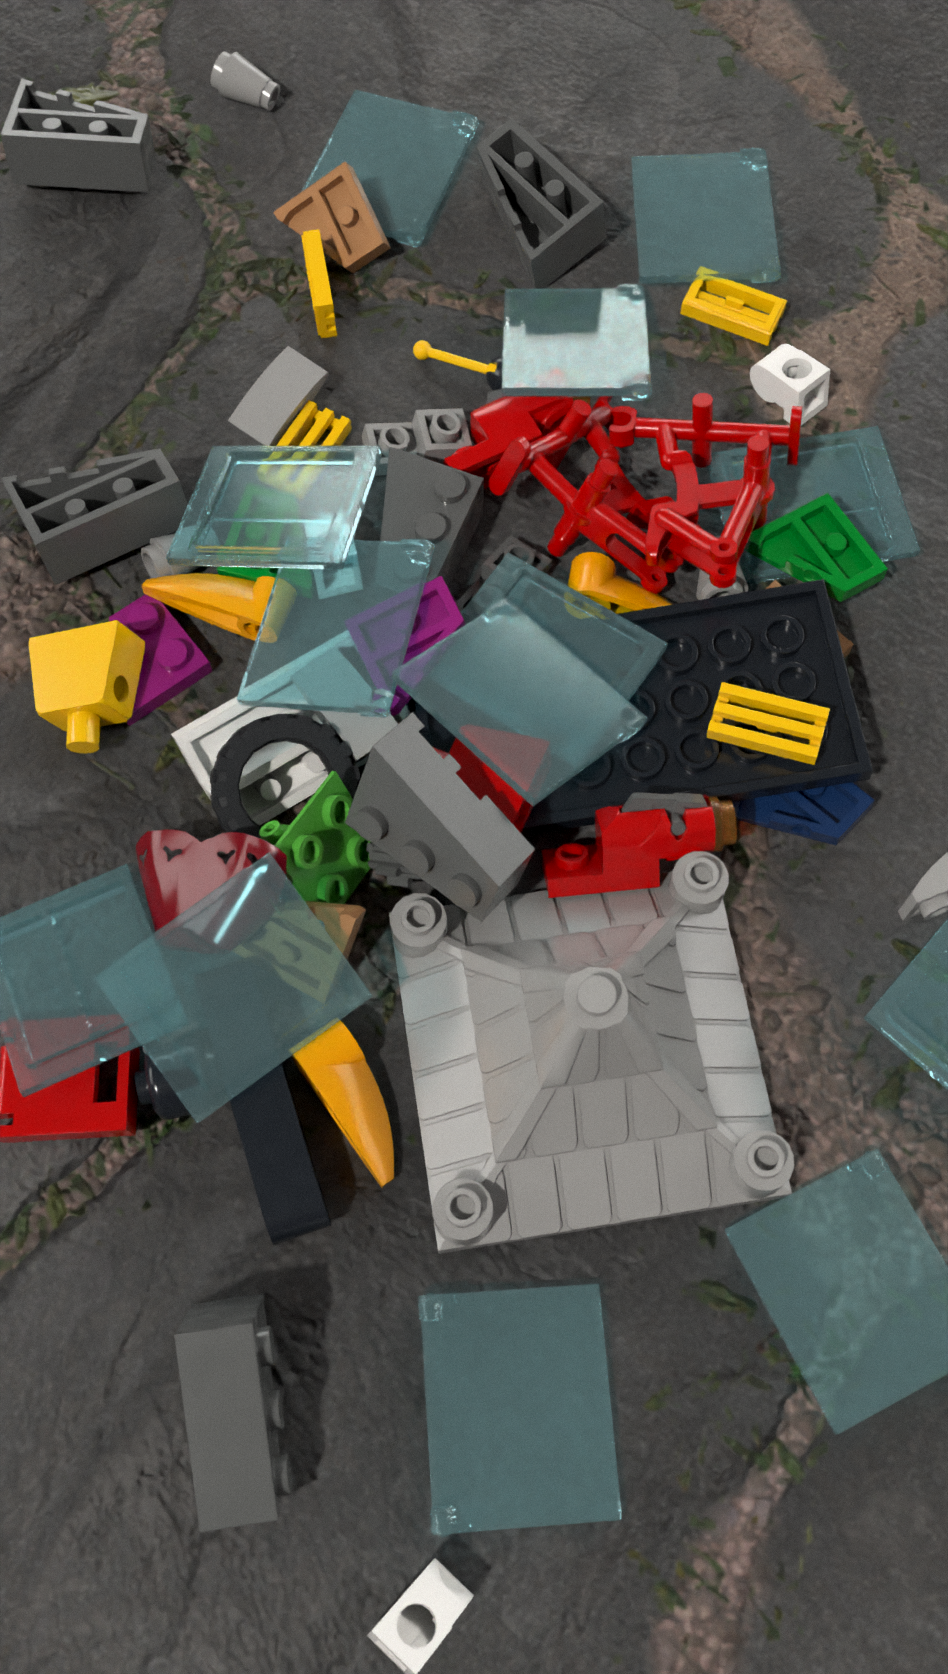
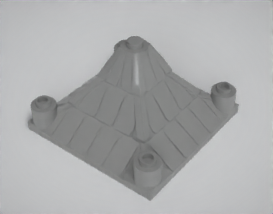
(584, 1060)

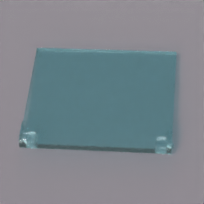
(400, 157)
(704, 217)
(576, 343)
(339, 631)
(519, 700)
(851, 1288)
(518, 1409)

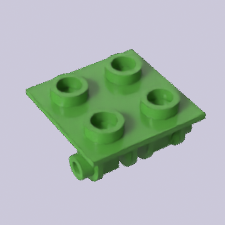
(322, 851)

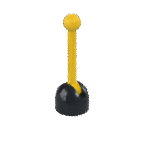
(422, 350)

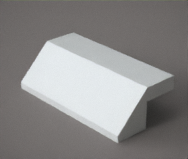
(273, 776)

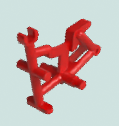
(594, 507)
(675, 523)

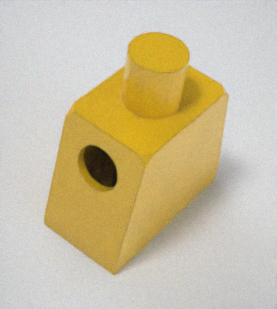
(86, 679)

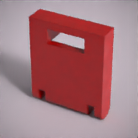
(69, 1106)

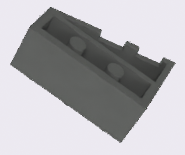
(435, 824)
(232, 1412)

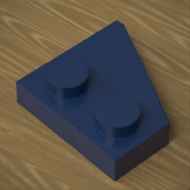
(815, 813)

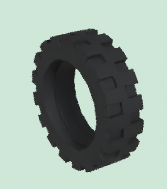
(255, 735)

